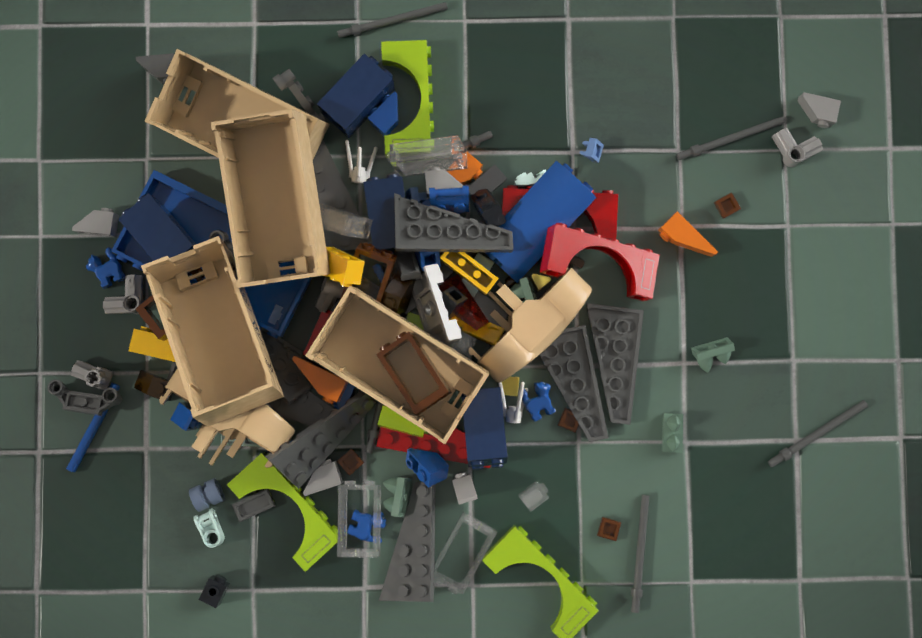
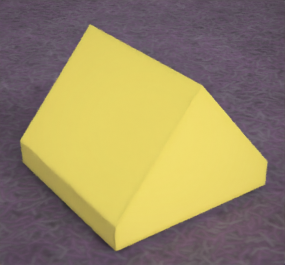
(539, 281)

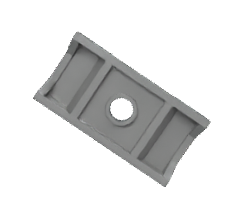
(432, 308)

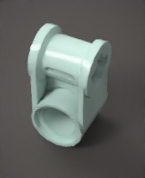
(208, 527)

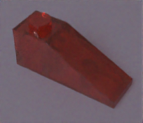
(470, 312)

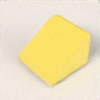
(511, 386)

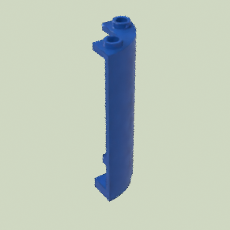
(551, 200)

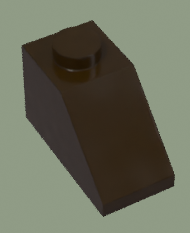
(398, 294)
(151, 385)

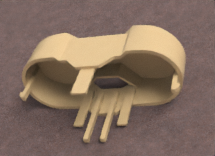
(532, 324)
(259, 425)

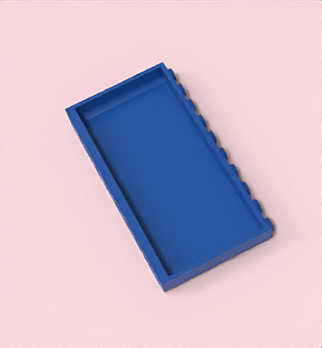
(199, 217)

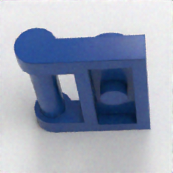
(450, 199)

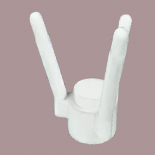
(359, 174)
(514, 413)

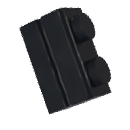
(488, 208)

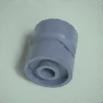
(205, 495)

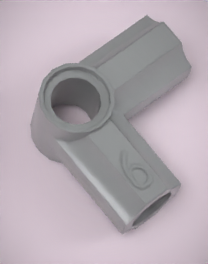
(803, 151)
(329, 293)
(123, 304)
(94, 376)

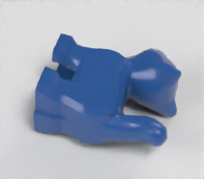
(104, 272)
(538, 403)
(364, 526)

